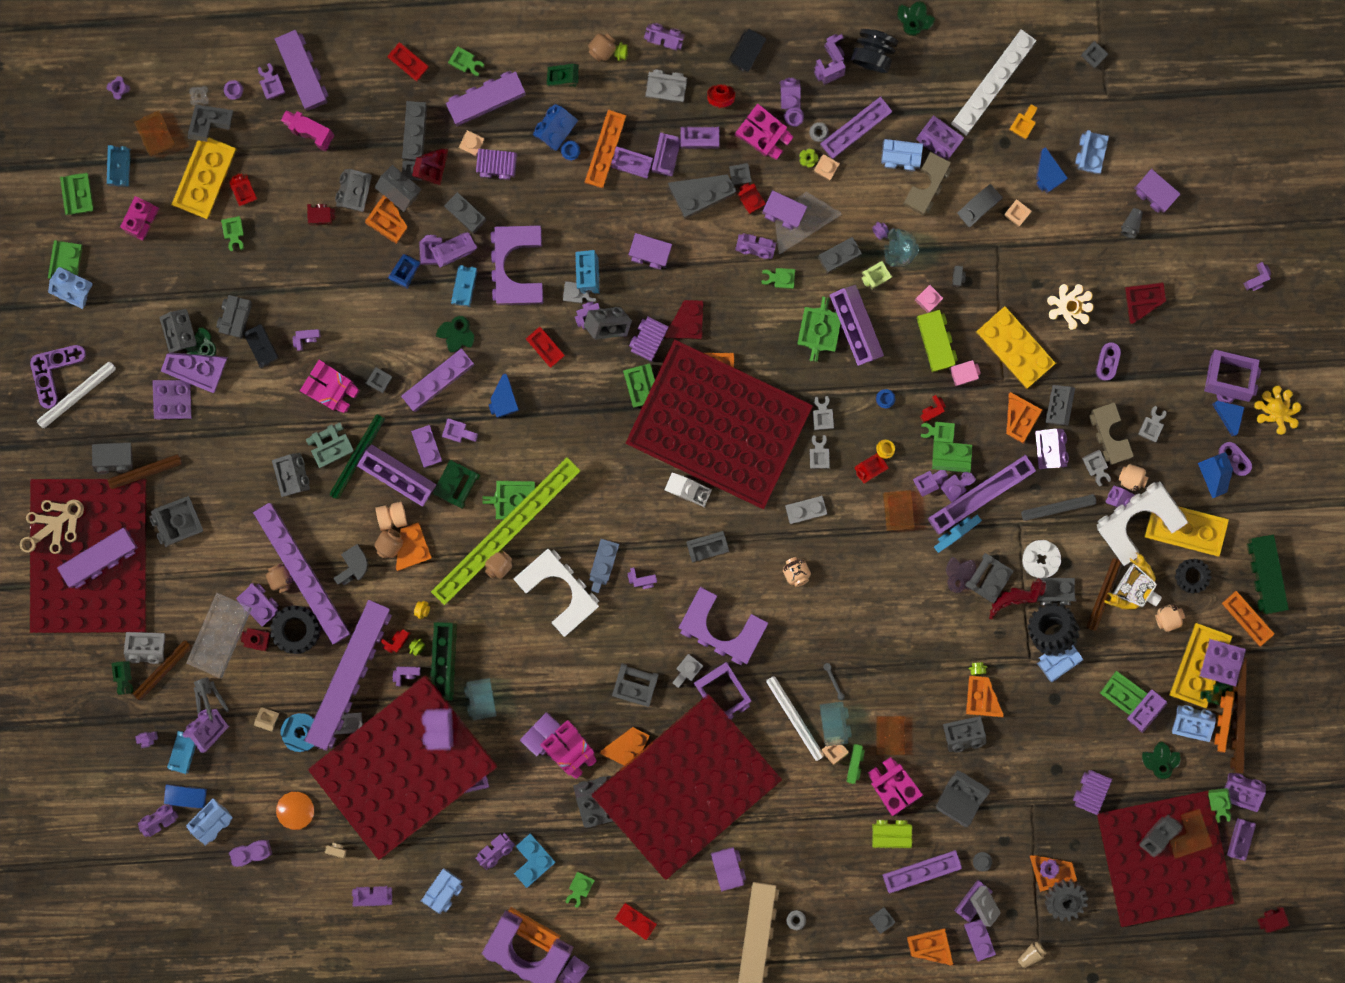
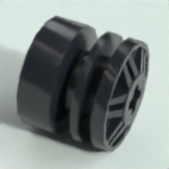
(875, 46)

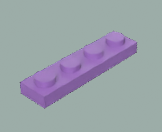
(856, 128)
(922, 871)

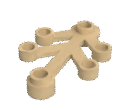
(55, 524)

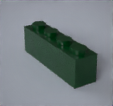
(1268, 574)
(444, 658)

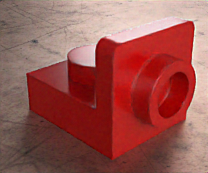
(242, 189)
(750, 198)
(930, 412)
(870, 468)
(399, 640)

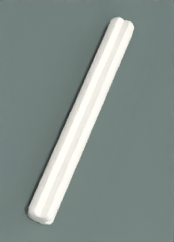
(76, 394)
(795, 718)

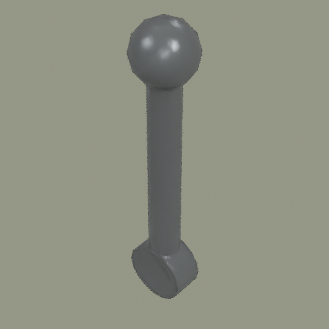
(827, 667)

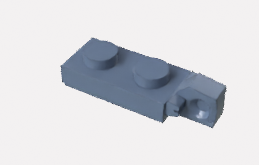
(603, 564)

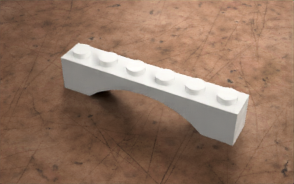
(993, 82)

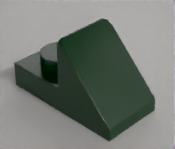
(563, 75)

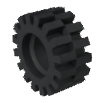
(1204, 576)

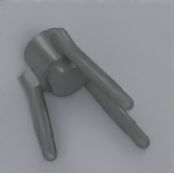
(202, 688)

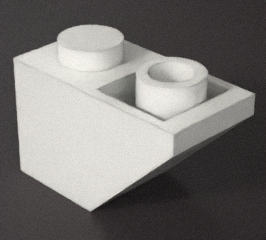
(688, 489)

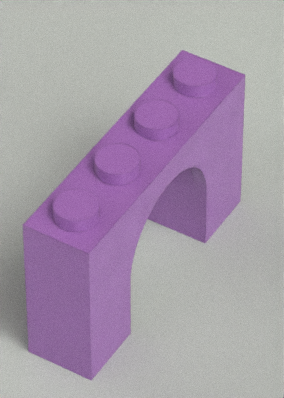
(506, 240)
(739, 648)
(500, 950)

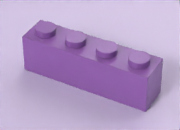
(301, 70)
(486, 98)
(856, 325)
(437, 380)
(396, 475)
(97, 558)

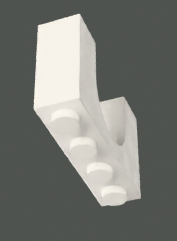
(1155, 500)
(547, 566)

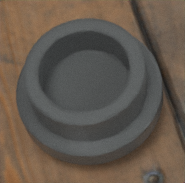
(982, 861)

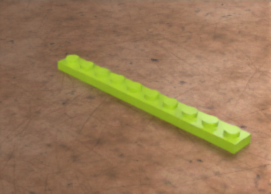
(506, 530)

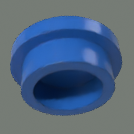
(570, 150)
(885, 398)

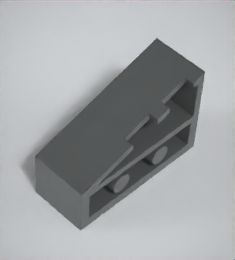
(701, 193)

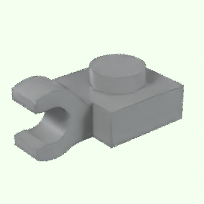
(688, 669)

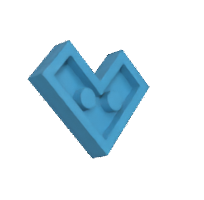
(957, 532)
(537, 862)

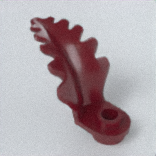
(1018, 596)

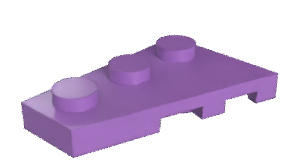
(195, 369)

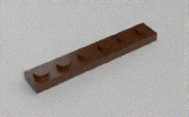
(1238, 722)

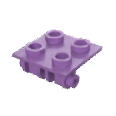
(171, 399)
(1222, 662)

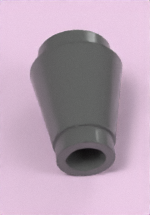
(1132, 224)

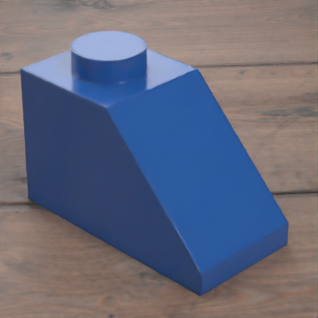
(1049, 173)
(503, 399)
(1217, 474)

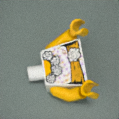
(1135, 586)

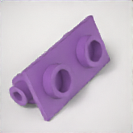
(658, 33)
(763, 249)
(150, 824)
(502, 846)
(378, 896)

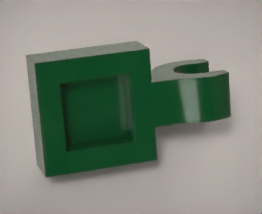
(121, 675)
(1215, 695)

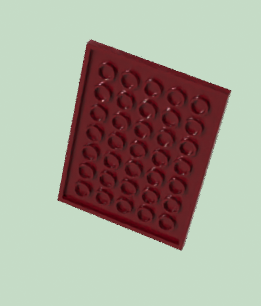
(718, 424)
(118, 595)
(388, 777)
(686, 787)

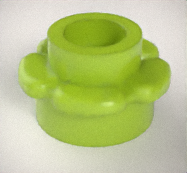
(621, 51)
(813, 158)
(416, 647)
(978, 669)

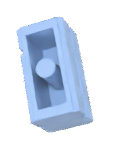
(901, 154)
(1056, 666)
(209, 822)
(442, 891)

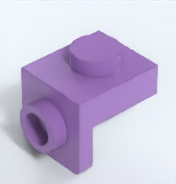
(790, 93)
(426, 254)
(1256, 283)
(582, 313)
(1119, 496)
(645, 582)
(574, 971)

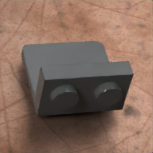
(962, 798)
(590, 810)

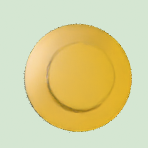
(885, 449)
(421, 609)

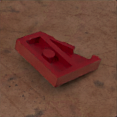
(430, 166)
(1143, 299)
(687, 321)

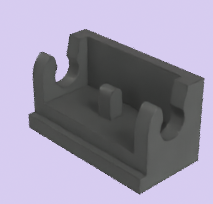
(707, 546)

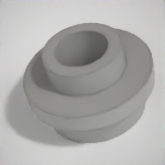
(821, 126)
(798, 926)

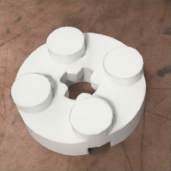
(1031, 555)

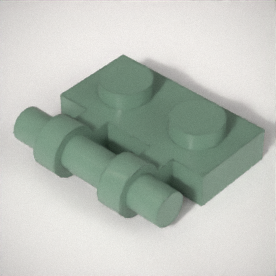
(332, 450)

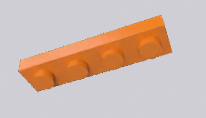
(605, 149)

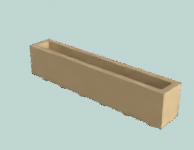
(758, 932)

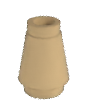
(1032, 955)

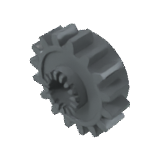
(1066, 890)

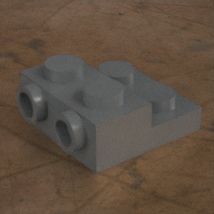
(176, 521)

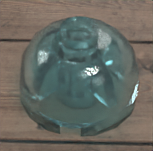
(901, 248)

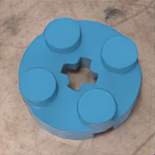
(290, 736)

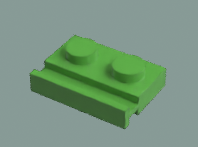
(77, 194)
(65, 256)
(639, 382)
(952, 456)
(1123, 693)
(856, 757)

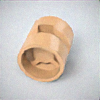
(391, 516)

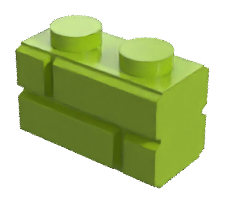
(892, 835)

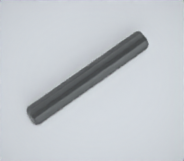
(1058, 507)

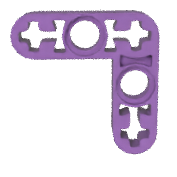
(49, 364)

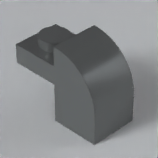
(979, 205)
(357, 565)
(1160, 835)

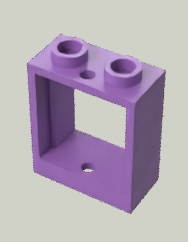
(1228, 390)
(714, 674)

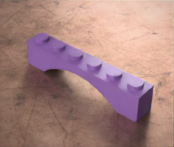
(981, 494)

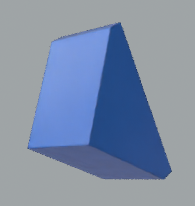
(404, 271)
(1230, 415)

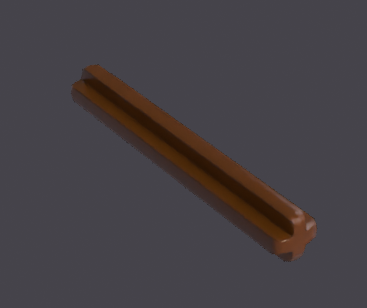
(144, 471)
(1106, 588)
(162, 670)

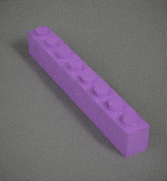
(302, 573)
(347, 675)

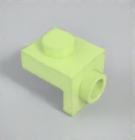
(875, 275)

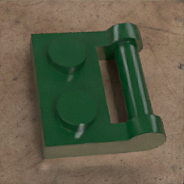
(450, 481)

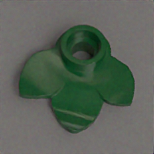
(915, 15)
(456, 337)
(203, 340)
(1161, 758)

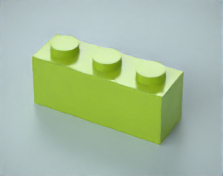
(937, 340)

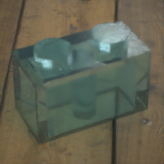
(481, 699)
(834, 723)

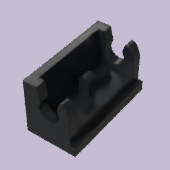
(746, 50)
(261, 346)

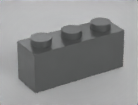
(414, 130)

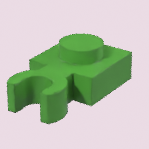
(463, 60)
(233, 230)
(783, 278)
(942, 431)
(1221, 802)
(581, 886)

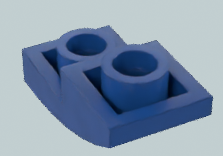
(185, 796)

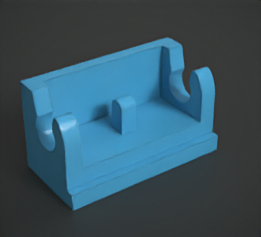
(118, 166)
(587, 271)
(464, 286)
(182, 754)

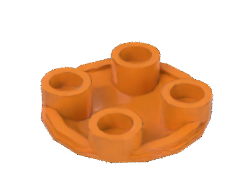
(295, 810)

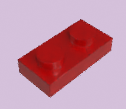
(408, 62)
(545, 347)
(635, 921)

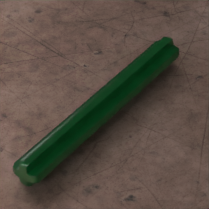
(352, 464)

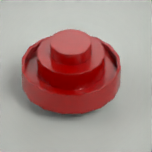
(721, 96)

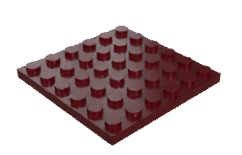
(1162, 885)

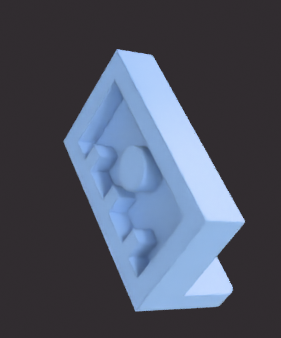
(1092, 152)
(69, 287)
(1194, 723)

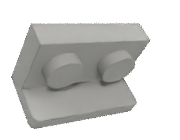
(666, 86)
(144, 647)

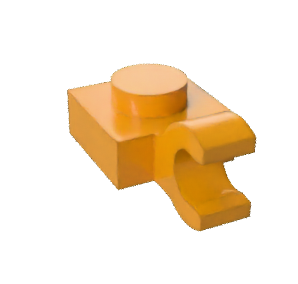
(1023, 123)

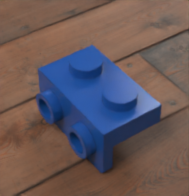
(555, 126)

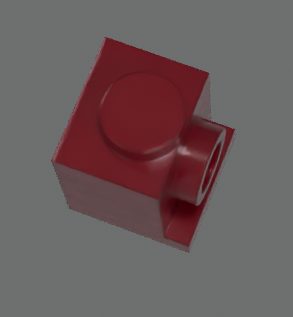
(320, 215)
(263, 639)
(1273, 920)

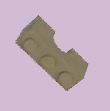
(920, 199)
(1103, 419)

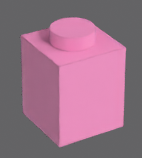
(929, 299)
(965, 373)

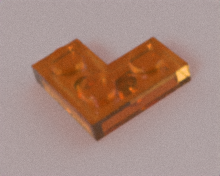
(1195, 837)

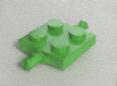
(819, 329)
(509, 496)

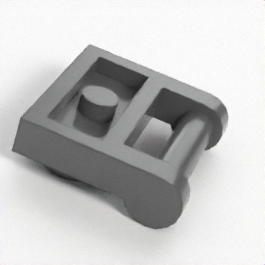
(993, 582)
(632, 691)

